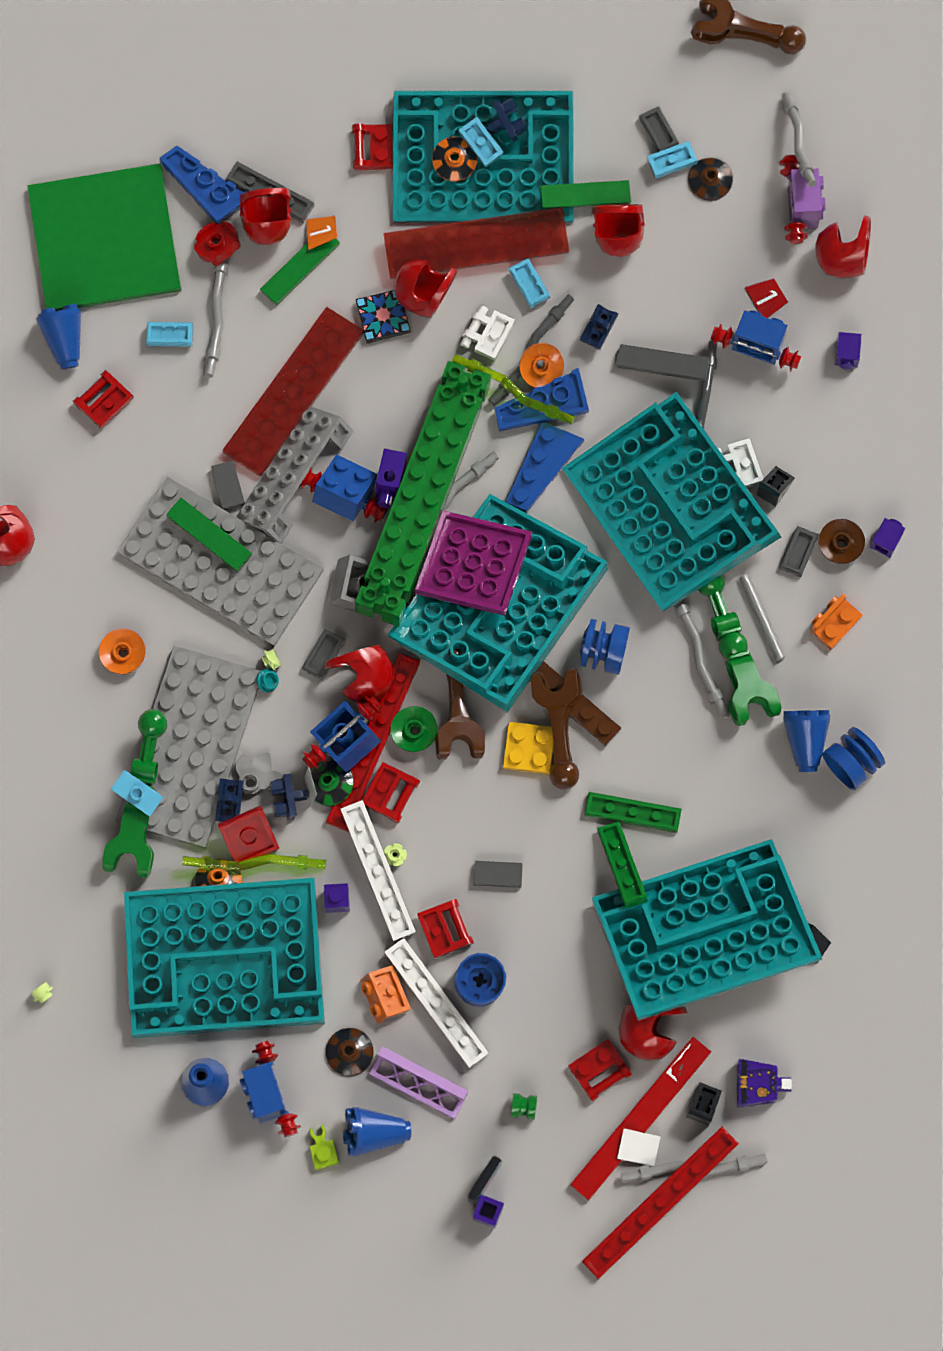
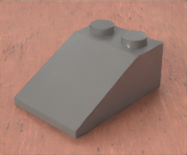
(348, 580)

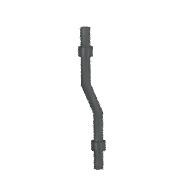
(555, 314)
(707, 385)

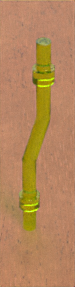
(551, 411)
(208, 863)

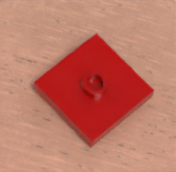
(248, 835)

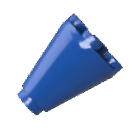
(62, 334)
(807, 736)
(209, 1090)
(373, 1131)

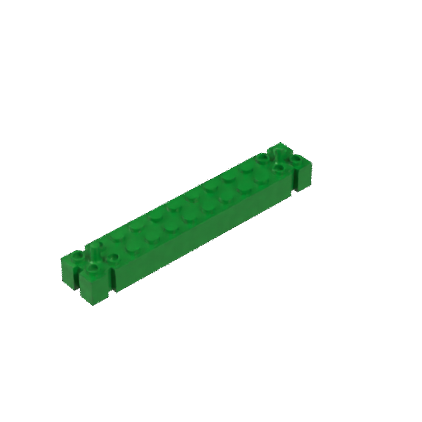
(423, 494)

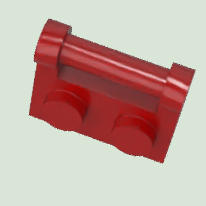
(380, 146)
(108, 404)
(383, 788)
(437, 931)
(595, 1063)

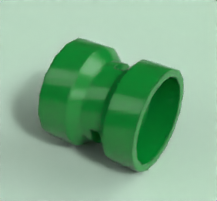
(523, 1106)

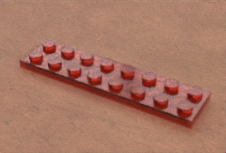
(479, 241)
(293, 391)

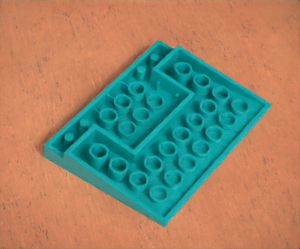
(502, 188)
(670, 501)
(498, 649)
(707, 930)
(223, 958)

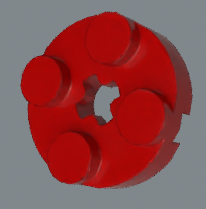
(221, 251)

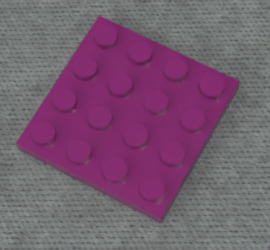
(473, 562)

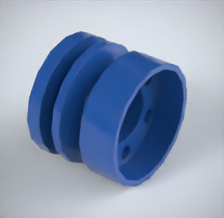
(604, 646)
(853, 758)
(492, 973)

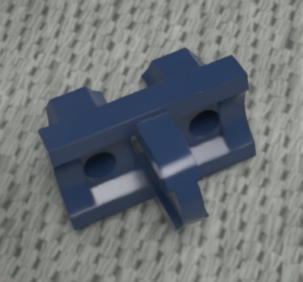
(514, 128)
(604, 320)
(284, 787)
(229, 791)

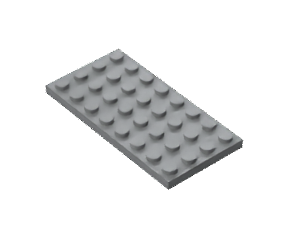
(257, 598)
(206, 718)

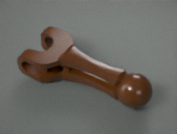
(732, 24)
(459, 724)
(563, 773)

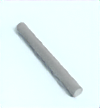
(762, 618)

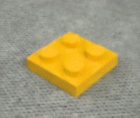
(528, 748)

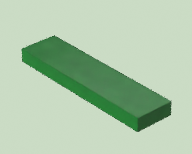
(585, 194)
(296, 270)
(209, 534)
(633, 812)
(622, 865)

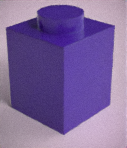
(848, 350)
(887, 537)
(336, 898)
(488, 1211)

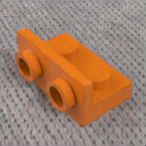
(835, 622)
(384, 993)

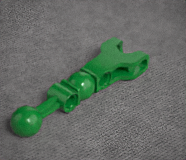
(740, 665)
(134, 822)

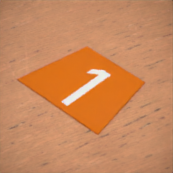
(321, 230)

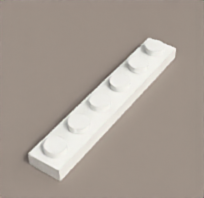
(377, 870)
(436, 1003)

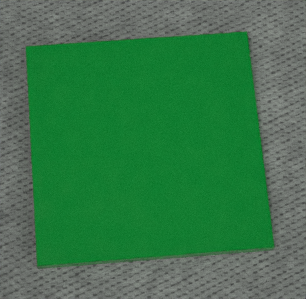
(104, 237)

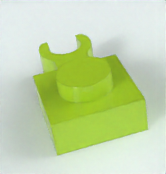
(323, 1151)

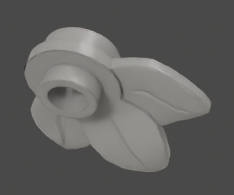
(257, 770)

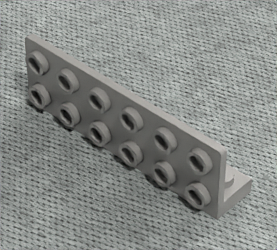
(289, 469)

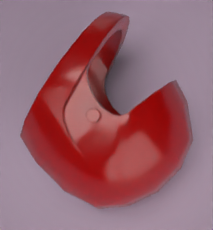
(266, 218)
(619, 228)
(840, 258)
(421, 288)
(15, 536)
(373, 673)
(641, 1036)

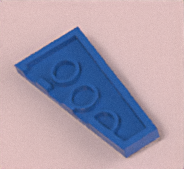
(208, 190)
(562, 392)
(544, 460)

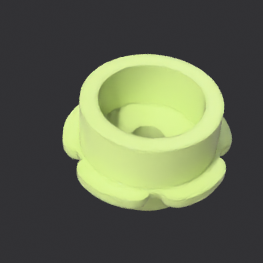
(271, 660)
(401, 854)
(42, 992)

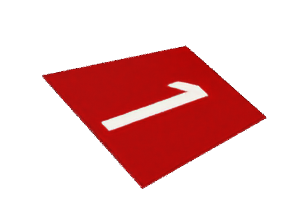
(767, 297)

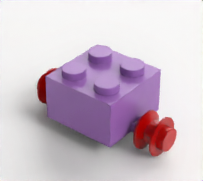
(805, 202)

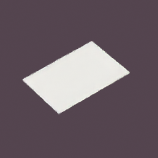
(310, 785)
(639, 1147)

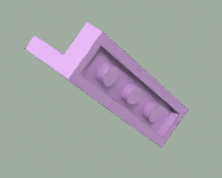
(423, 1074)

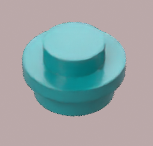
(267, 680)

